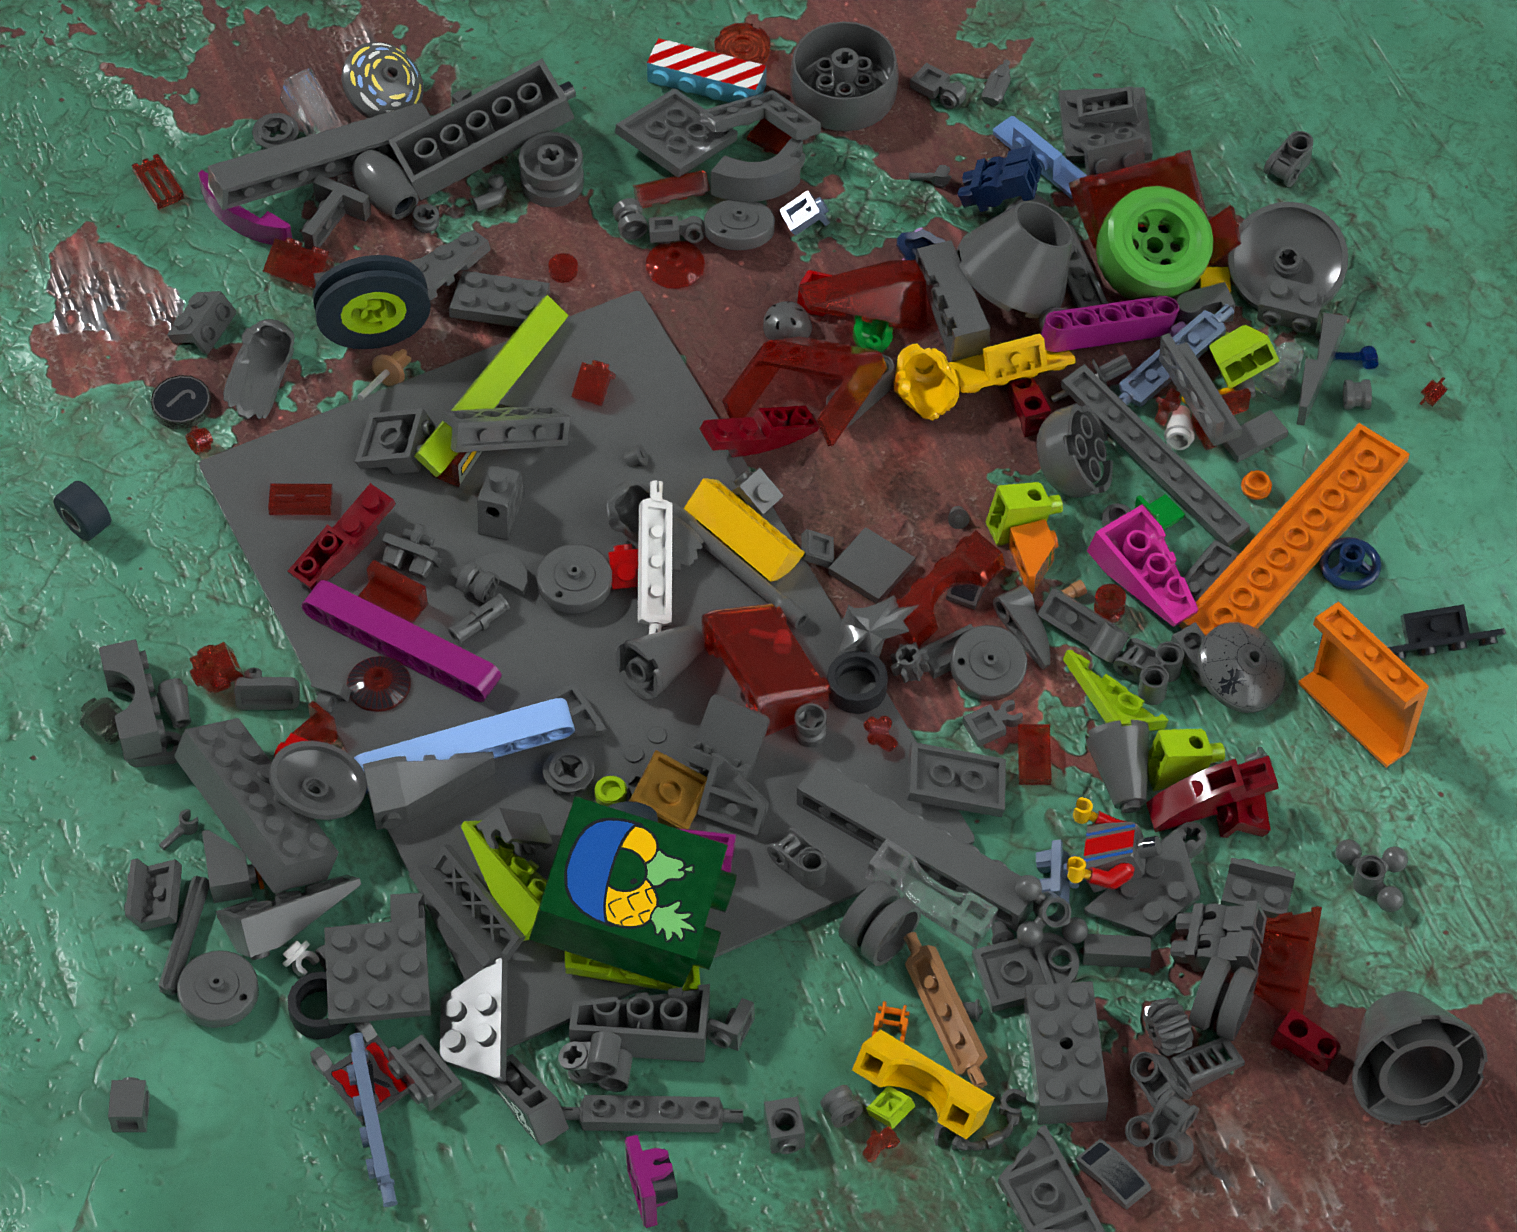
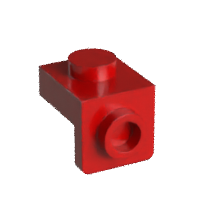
(624, 566)

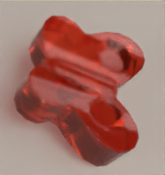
(1166, 405)
(879, 732)
(884, 1140)

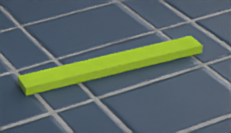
(496, 378)

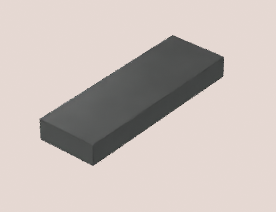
(1209, 568)

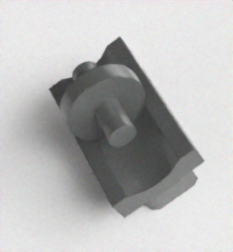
(423, 557)

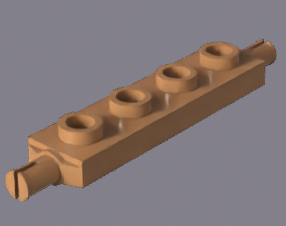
(945, 1010)

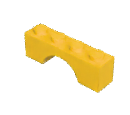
(892, 1063)

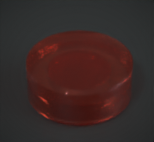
(563, 267)

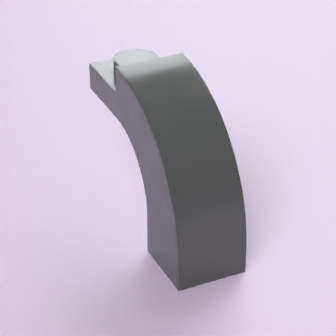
(758, 180)

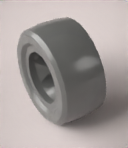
(844, 56)

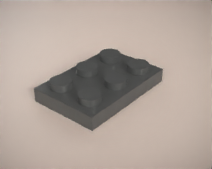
(496, 298)
(956, 779)

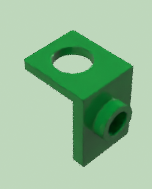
(1163, 510)

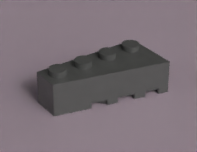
(953, 302)
(649, 1026)

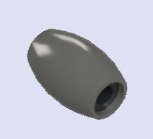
(385, 184)

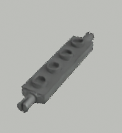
(652, 1113)

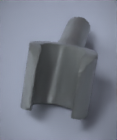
(939, 178)
(184, 827)

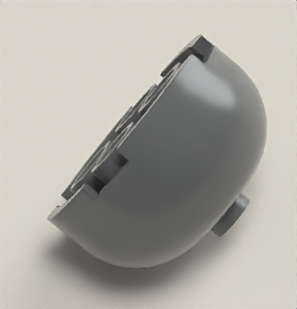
(1070, 449)

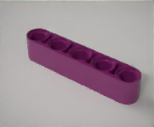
(1109, 323)

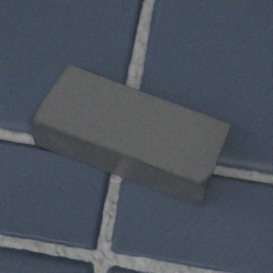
(1117, 951)

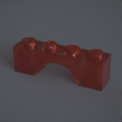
(971, 562)

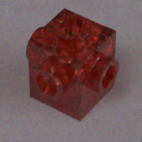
(215, 667)

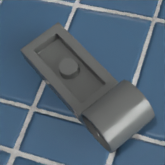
(1084, 625)

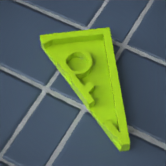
(1111, 697)

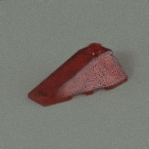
(882, 291)

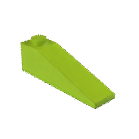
(508, 877)

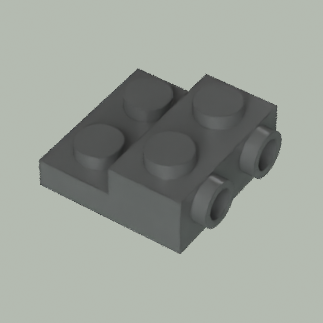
(394, 439)

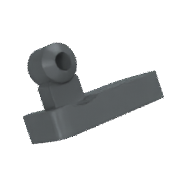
(266, 692)

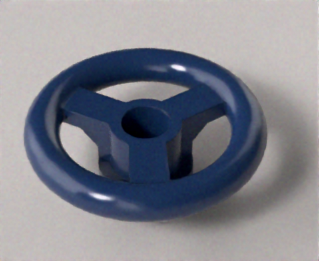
(1351, 560)

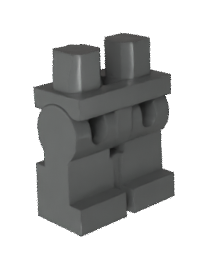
(1220, 931)

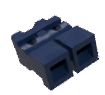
(1001, 179)

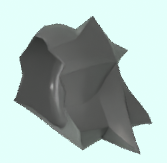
(871, 625)

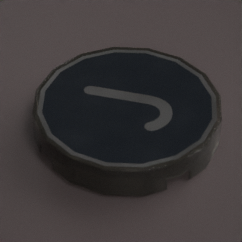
(181, 402)

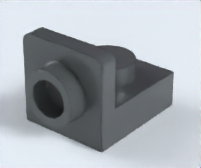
(735, 1028)

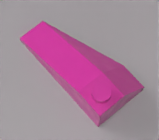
(1139, 560)

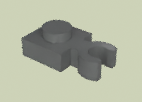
(988, 725)

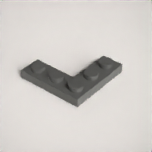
(765, 105)

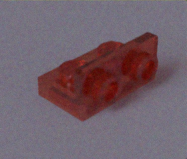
(296, 264)

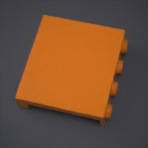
(1365, 686)

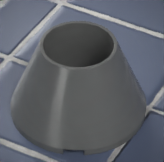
(1019, 258)
(1415, 1060)

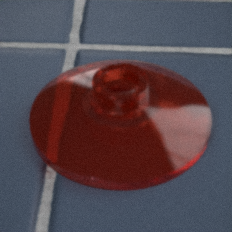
(675, 264)

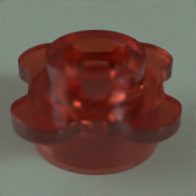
(1433, 392)

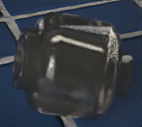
(99, 720)

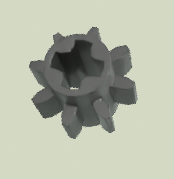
(910, 662)

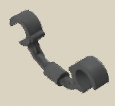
(995, 1138)

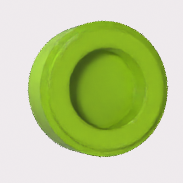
(610, 790)

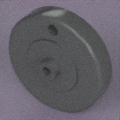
(739, 225)
(574, 578)
(988, 663)
(218, 989)

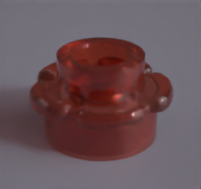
(199, 440)

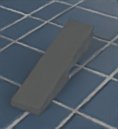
(1315, 371)

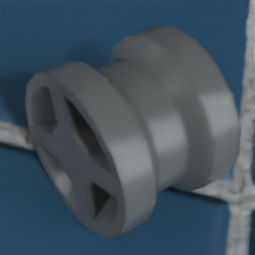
(1357, 394)
(841, 1106)

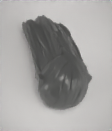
(259, 368)
(623, 517)

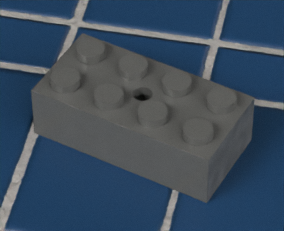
(1065, 1053)

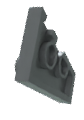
(450, 258)

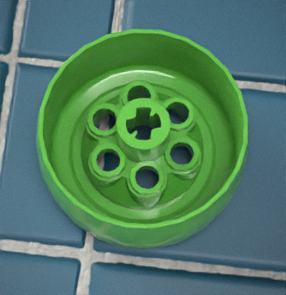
(1137, 271)

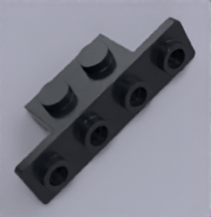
(1440, 628)

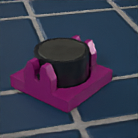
(650, 1178)

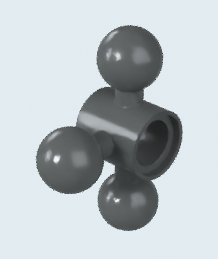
(1393, 860)
(1030, 932)

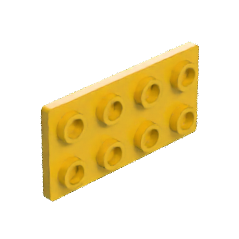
(1008, 362)

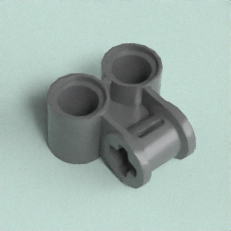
(1149, 667)
(598, 1061)
(1166, 1124)

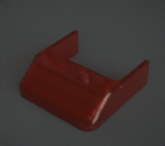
(854, 365)

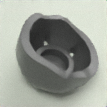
(784, 316)

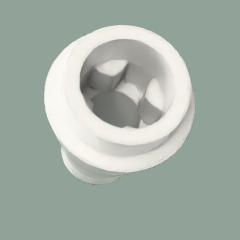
(1179, 430)

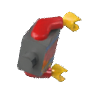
(1112, 851)

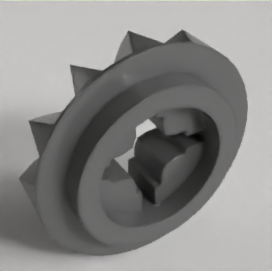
(271, 124)
(571, 759)

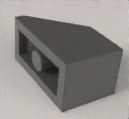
(227, 869)

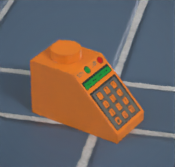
(1032, 551)

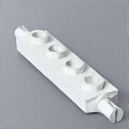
(655, 560)

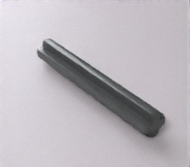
(184, 934)

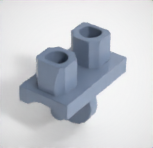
(1055, 861)

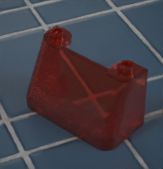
(1099, 193)
(765, 661)

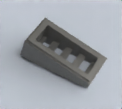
(1116, 97)
(1204, 1077)

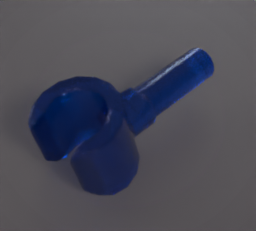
(1367, 355)

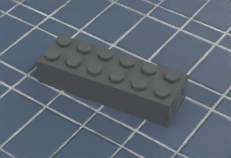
(481, 129)
(235, 782)

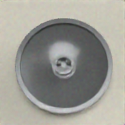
(1290, 244)

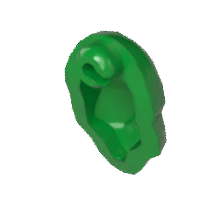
(872, 335)

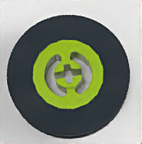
(371, 302)

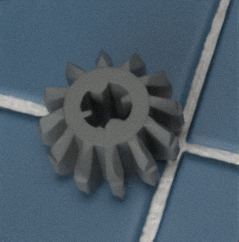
(1168, 1026)

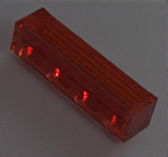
(671, 188)

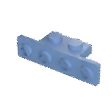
(1054, 165)

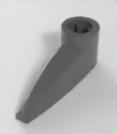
(1019, 616)

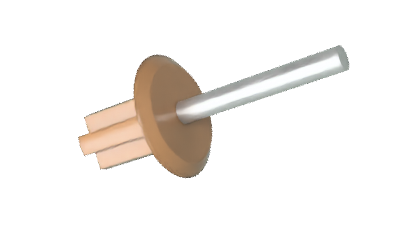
(387, 371)

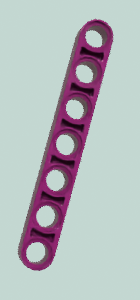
(401, 641)

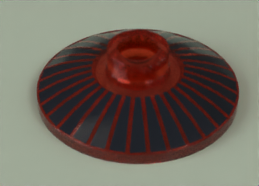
(382, 693)

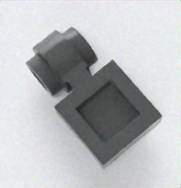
(933, 81)
(669, 228)

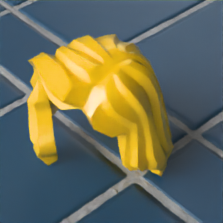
(926, 381)

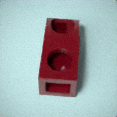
(1029, 405)
(1306, 1041)

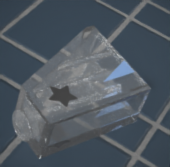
(308, 103)

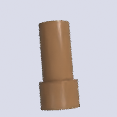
(1075, 589)

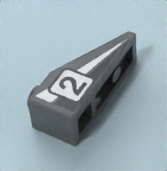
(530, 1102)

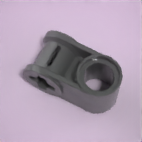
(1290, 157)
(798, 853)
(1160, 1080)

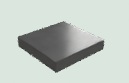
(872, 565)

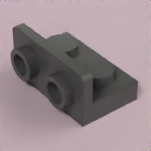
(1258, 882)

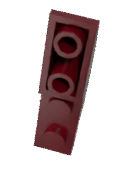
(761, 433)
(345, 540)
(1210, 788)

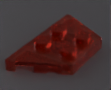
(1287, 959)

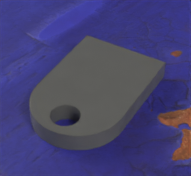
(1010, 966)

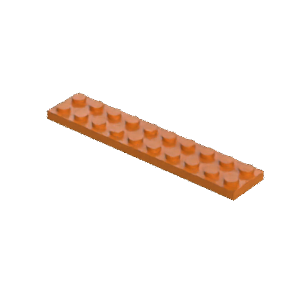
(1300, 532)

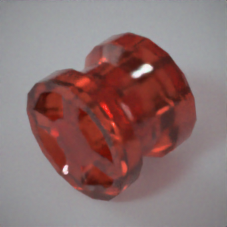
(1115, 608)

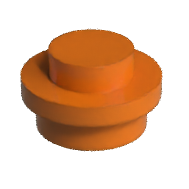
(1256, 485)

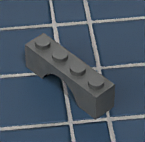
(137, 724)

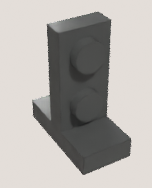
(334, 202)

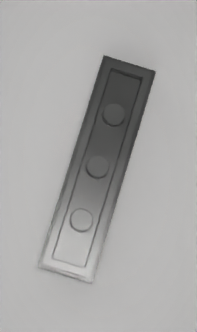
(1081, 279)

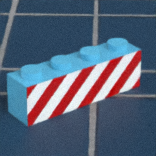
(704, 72)

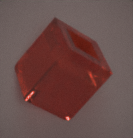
(319, 726)

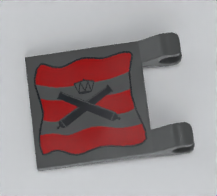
(385, 1086)

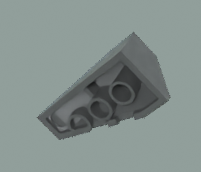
(268, 925)

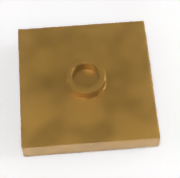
(670, 790)

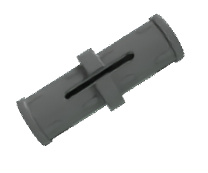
(462, 630)

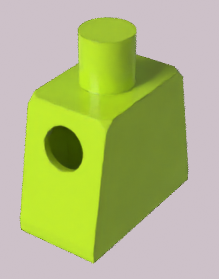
(1243, 354)
(1017, 506)
(1179, 755)

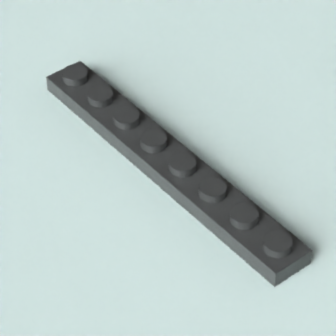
(1156, 457)

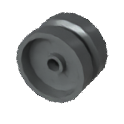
(551, 169)
(879, 922)
(1227, 999)

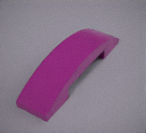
(243, 221)

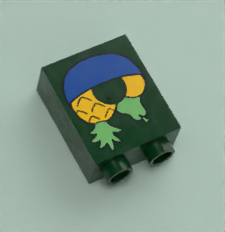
(633, 894)

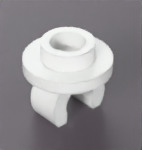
(296, 953)

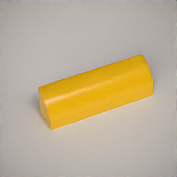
(743, 529)

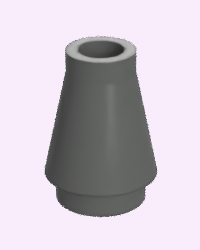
(175, 701)

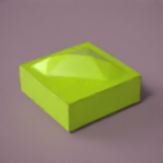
(890, 1106)

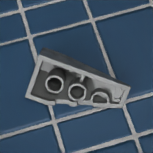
(408, 789)

